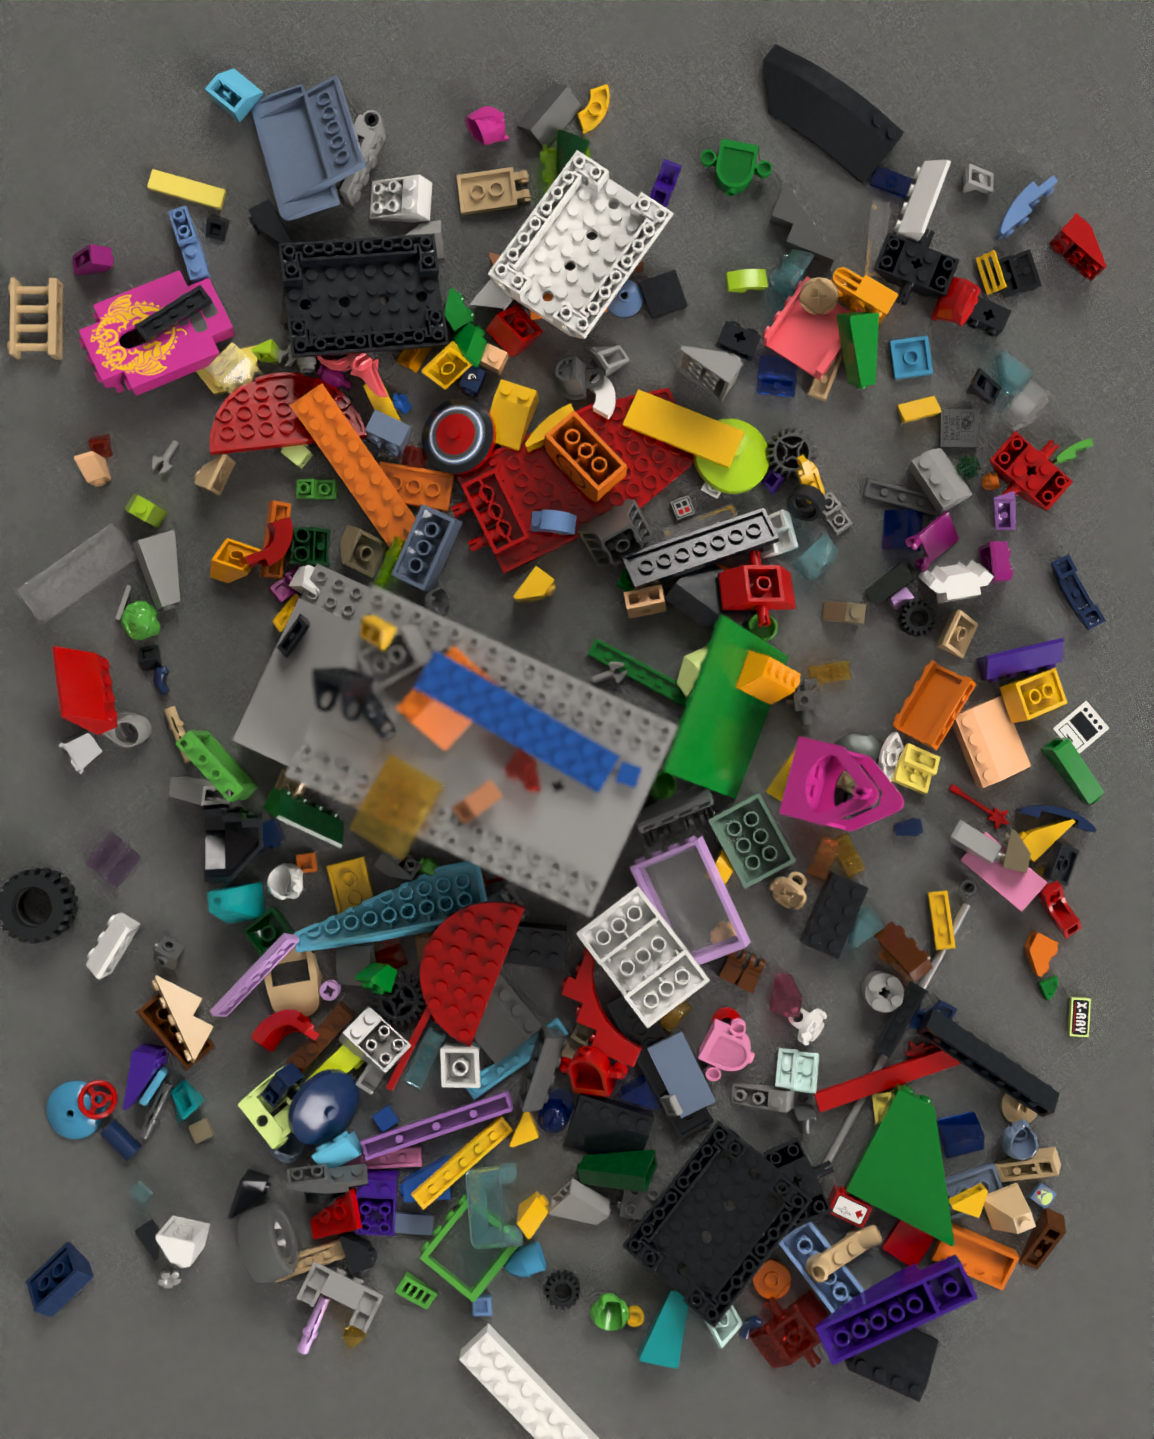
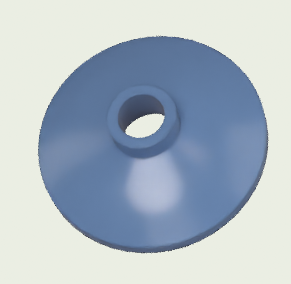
(630, 305)

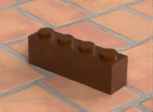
(327, 1031)

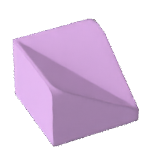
(900, 598)

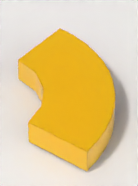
(595, 110)

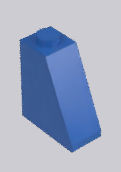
(415, 1179)

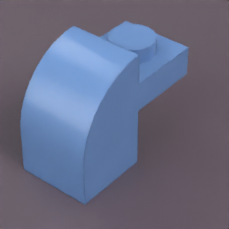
(553, 521)

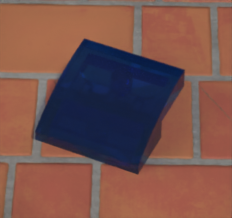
(776, 377)

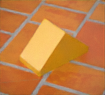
(525, 1130)
(970, 1201)

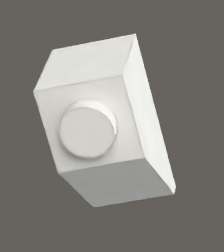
(302, 580)

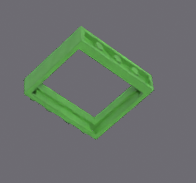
(217, 765)
(438, 1234)

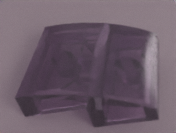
(113, 859)

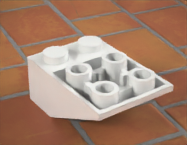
(401, 199)

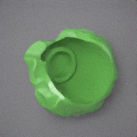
(140, 620)
(609, 1312)

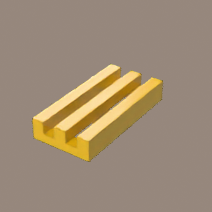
(985, 257)

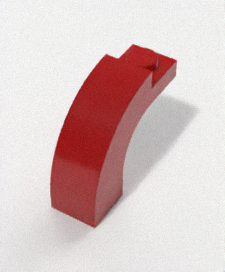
(281, 1024)

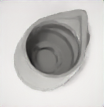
(131, 728)

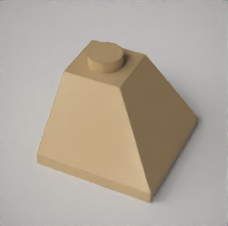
(215, 474)
(1008, 1210)

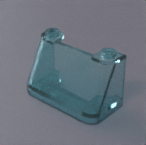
(486, 1207)

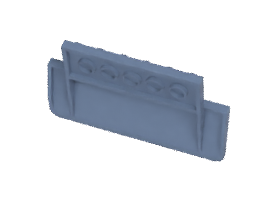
(307, 145)

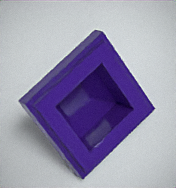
(772, 481)

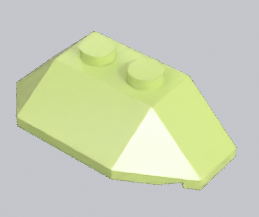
(690, 670)

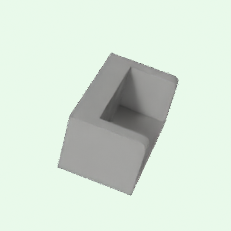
(369, 1079)

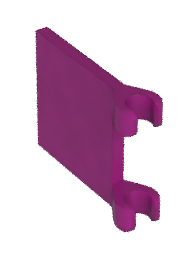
(934, 540)

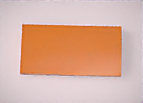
(420, 485)

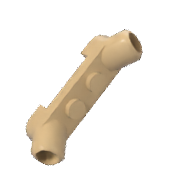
(855, 1243)

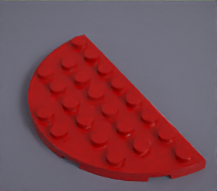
(262, 418)
(464, 964)

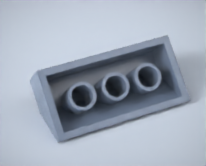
(426, 548)

